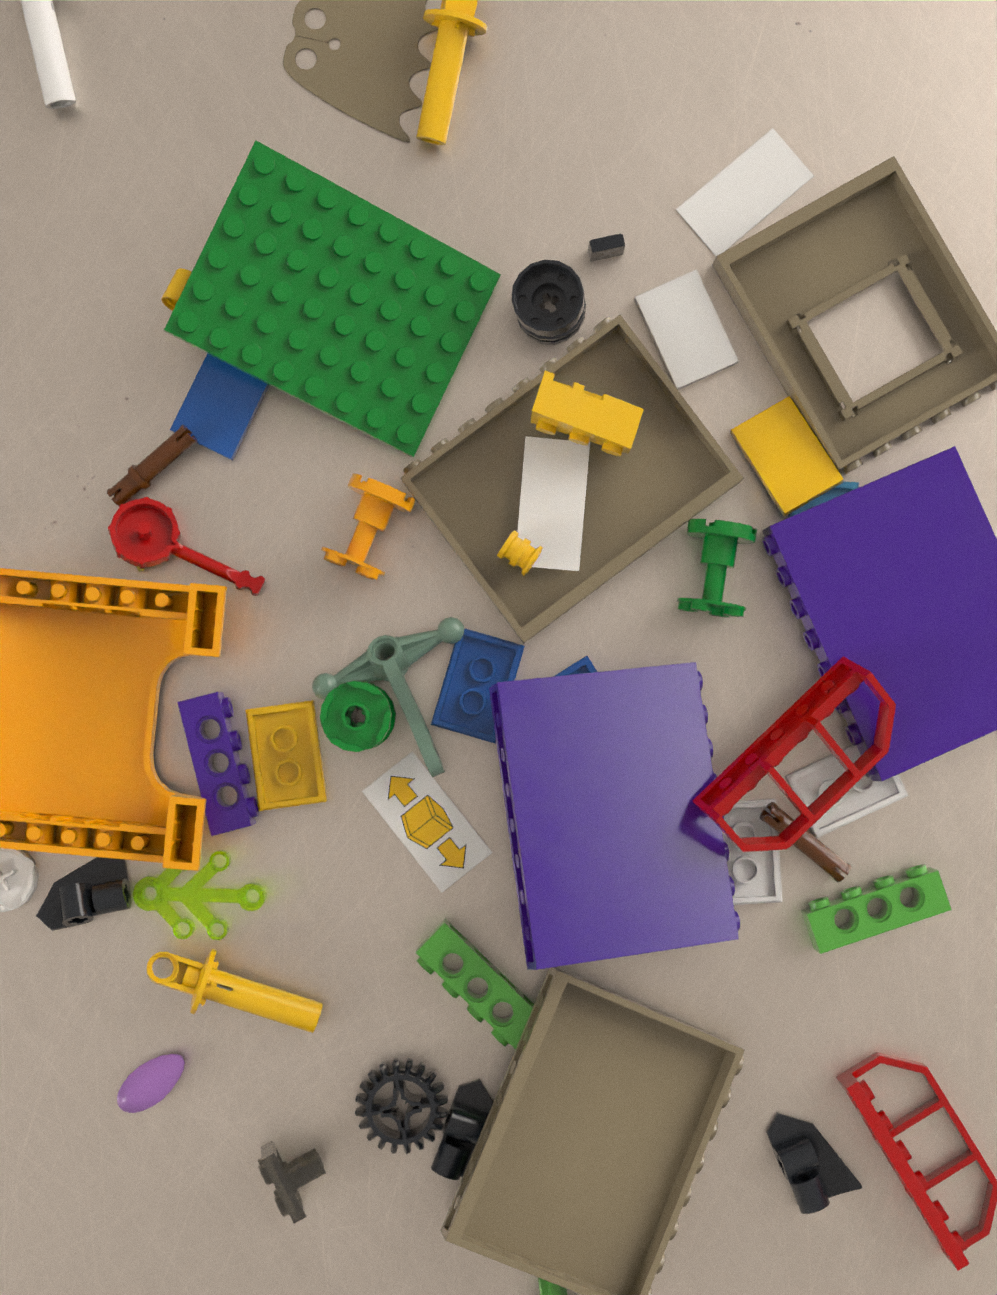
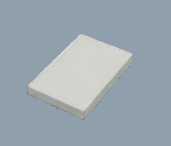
(686, 330)
(858, 802)
(755, 872)

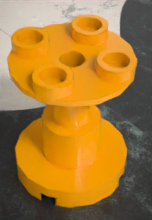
(372, 514)

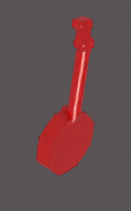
(148, 534)

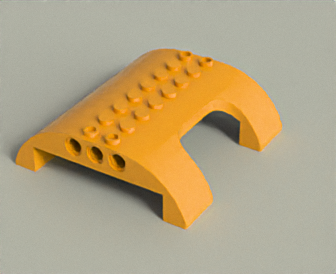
(83, 710)

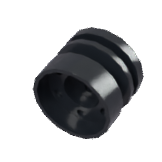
(554, 283)

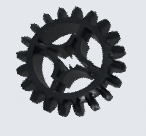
(386, 1108)

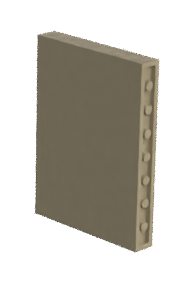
(630, 501)
(592, 1141)

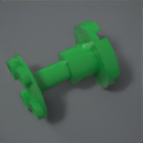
(718, 554)
(339, 715)

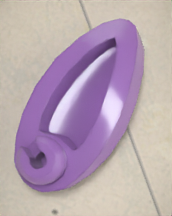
(150, 1083)

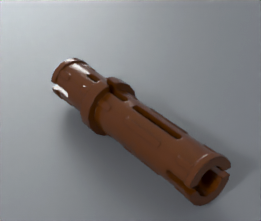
(141, 475)
(807, 843)

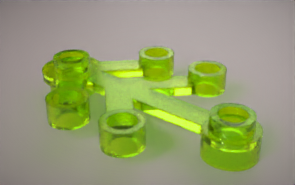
(193, 895)

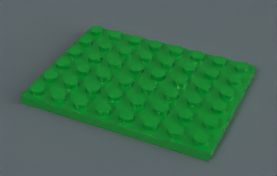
(332, 300)

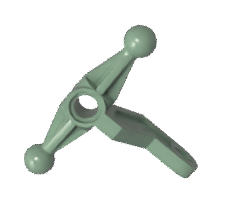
(403, 653)

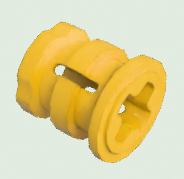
(520, 552)

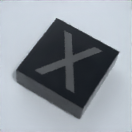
(606, 247)

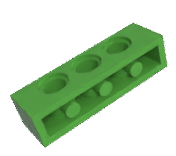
(928, 901)
(449, 940)

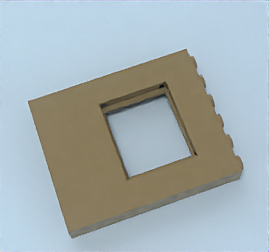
(832, 254)

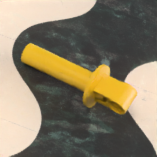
(454, 24)
(201, 983)

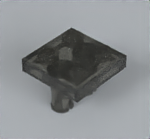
(289, 1178)

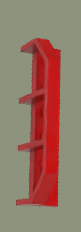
(781, 738)
(897, 1154)

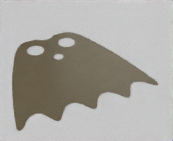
(374, 59)

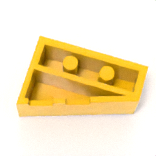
(585, 416)

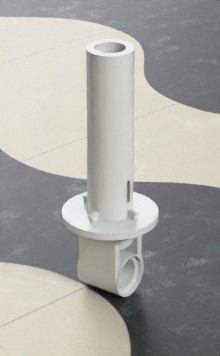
(48, 53)

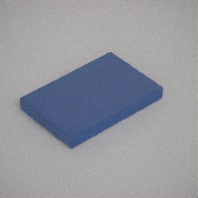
(220, 406)
(474, 667)

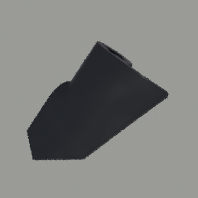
(87, 892)
(462, 1129)
(809, 1163)

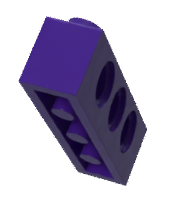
(194, 716)

